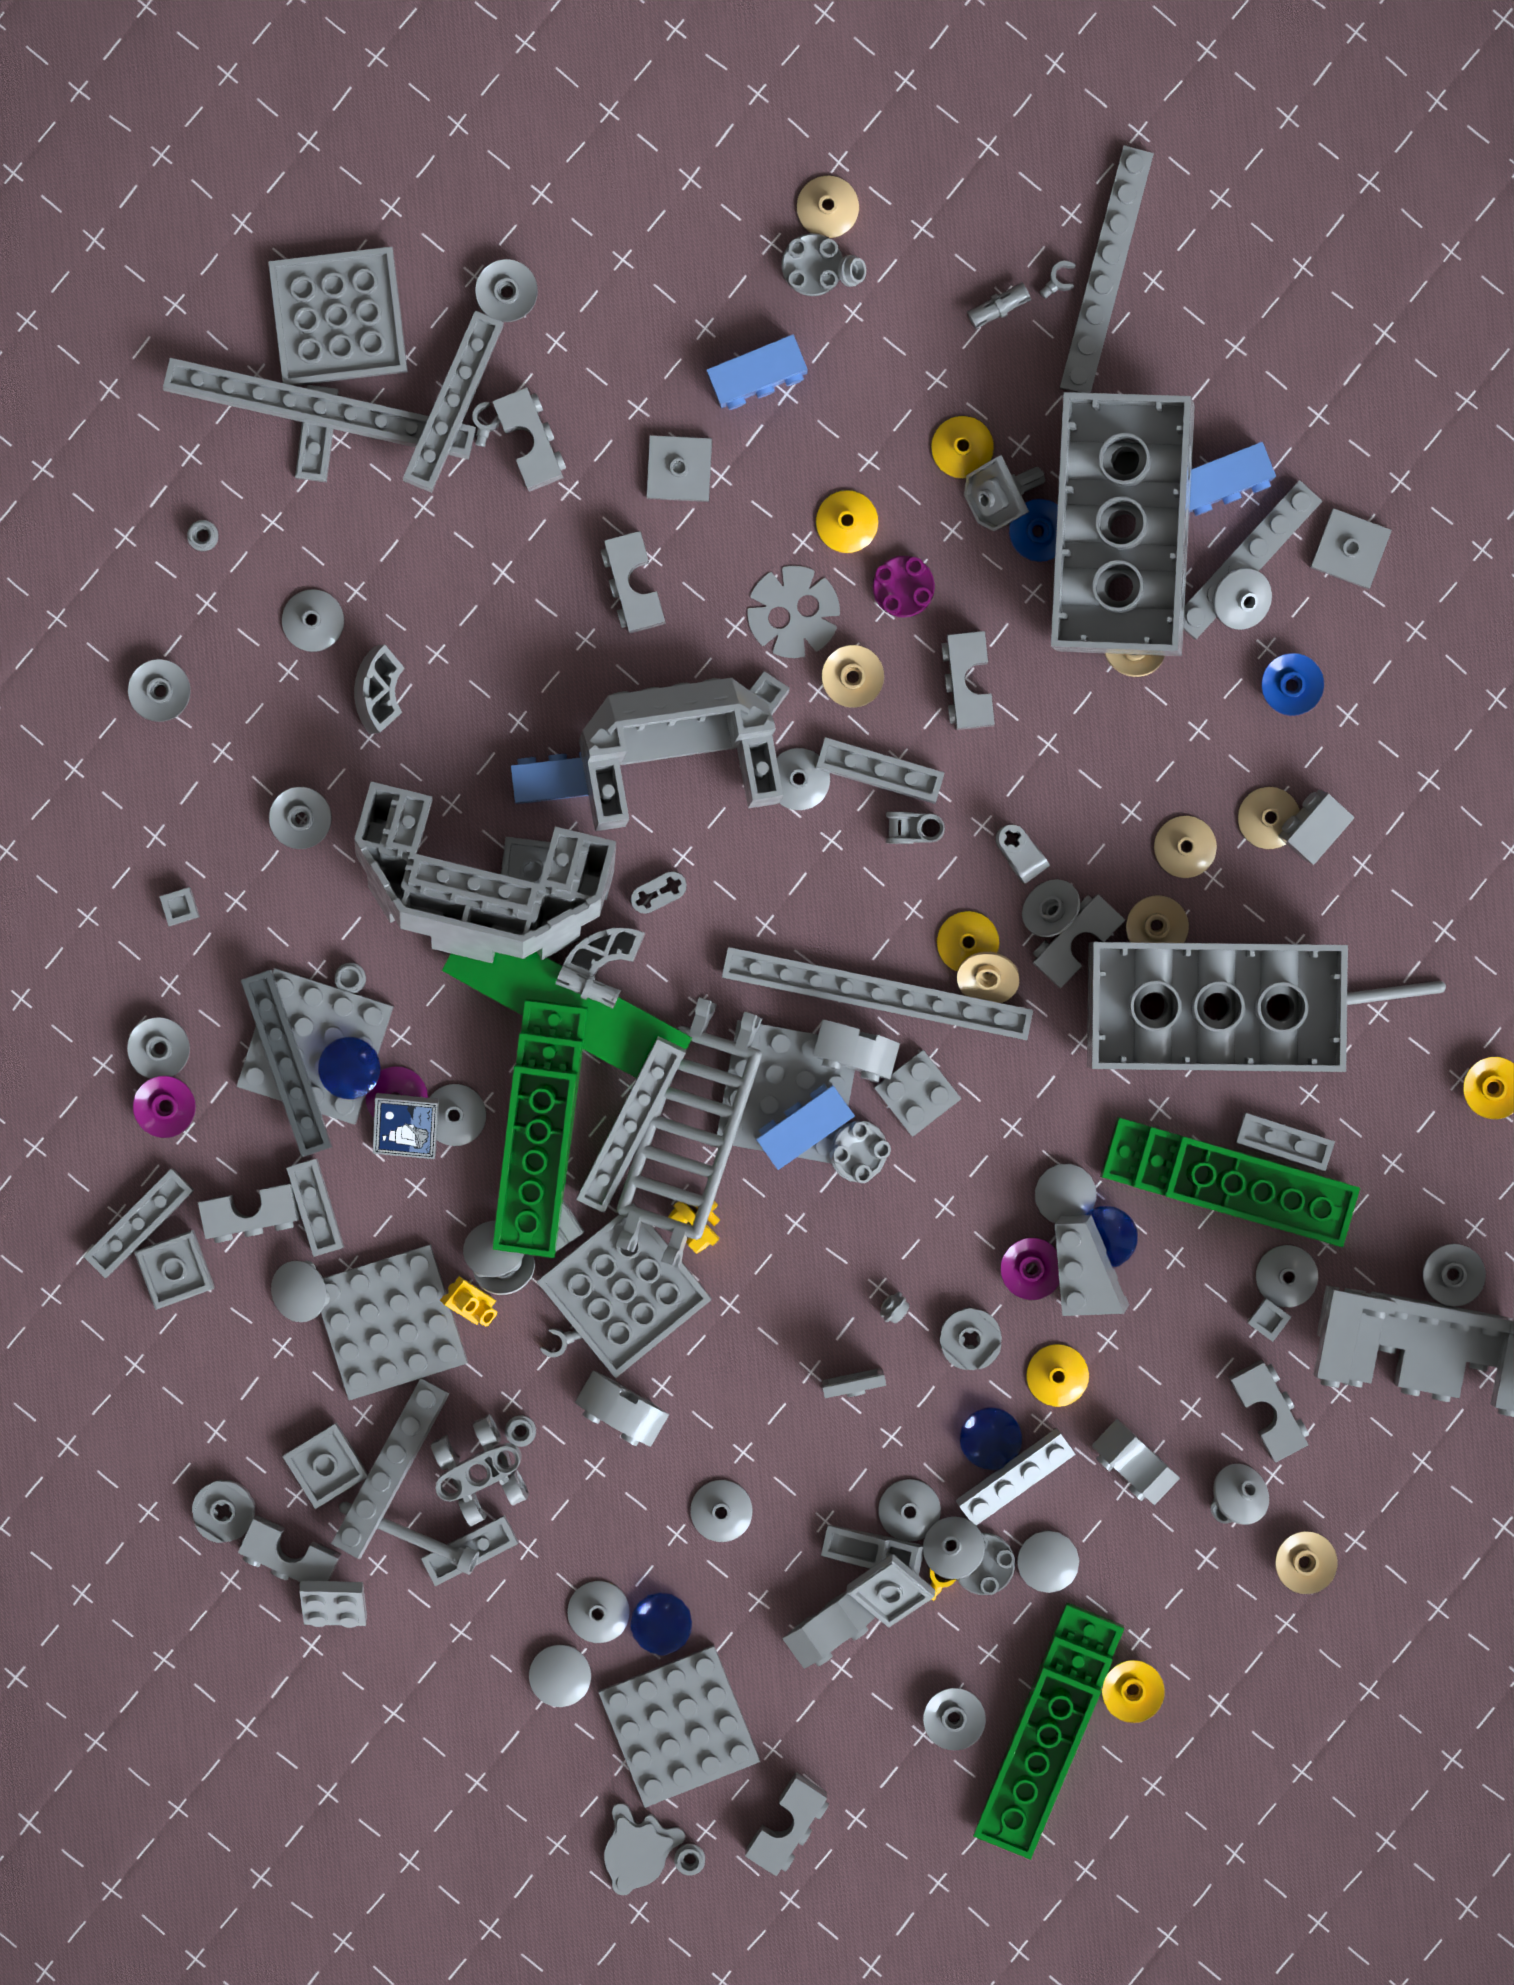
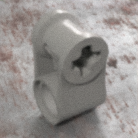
(911, 828)
(1023, 858)

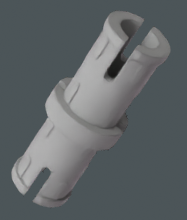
(999, 305)
(588, 987)

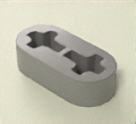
(662, 899)

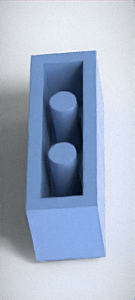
(757, 372)
(1229, 477)
(548, 780)
(804, 1125)

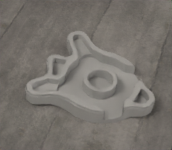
(637, 1850)

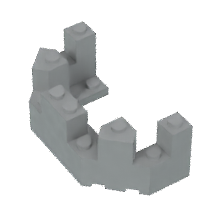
(472, 908)
(1431, 1340)

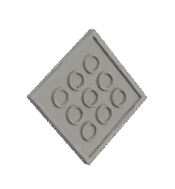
(338, 316)
(317, 1019)
(783, 1078)
(623, 1297)
(391, 1323)
(679, 1726)

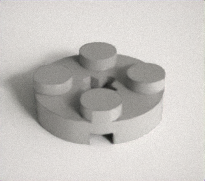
(973, 1356)
(205, 1515)

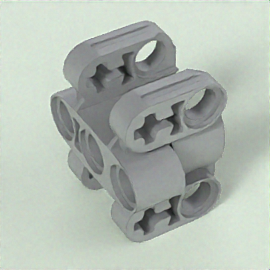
(461, 1475)

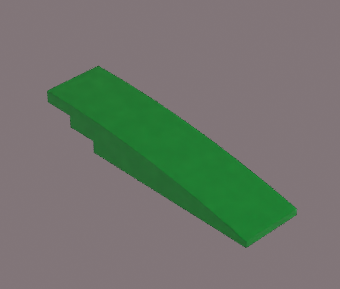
(615, 1035)
(539, 1127)
(1230, 1182)
(1049, 1730)

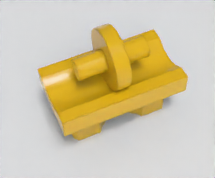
(685, 1214)
(470, 1302)

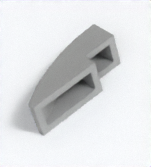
(868, 1548)

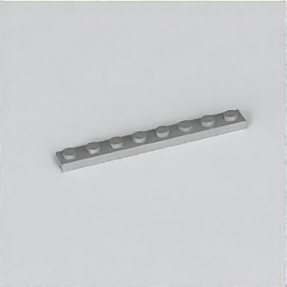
(1106, 270)

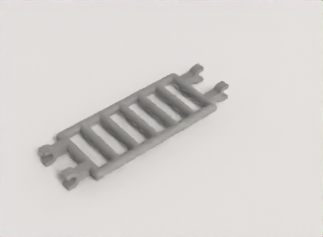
(635, 1216)

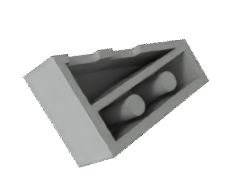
(1085, 1272)

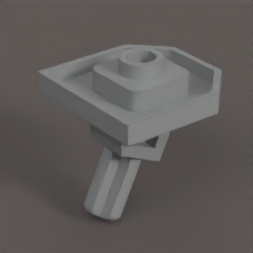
(996, 494)

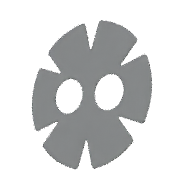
(796, 585)

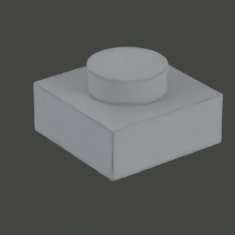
(770, 691)
(179, 906)
(1269, 1319)

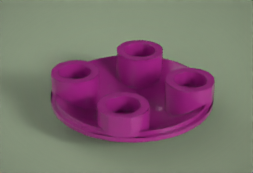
(903, 586)

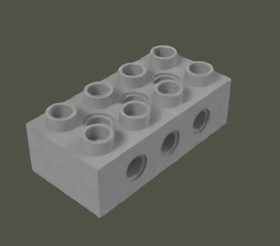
(1094, 495)
(1245, 1036)

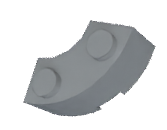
(376, 689)
(602, 948)
(860, 1051)
(621, 1409)
(1135, 1462)
(826, 1630)

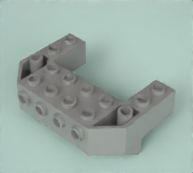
(677, 724)

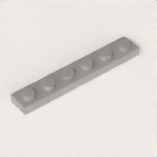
(453, 401)
(1253, 552)
(631, 1124)
(390, 1468)

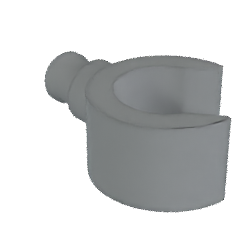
(1054, 285)
(483, 430)
(566, 1337)

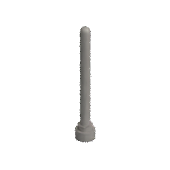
(1395, 992)
(464, 1559)

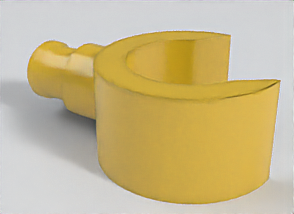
(939, 1584)

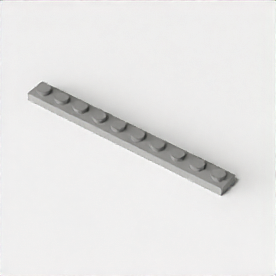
(305, 405)
(877, 993)

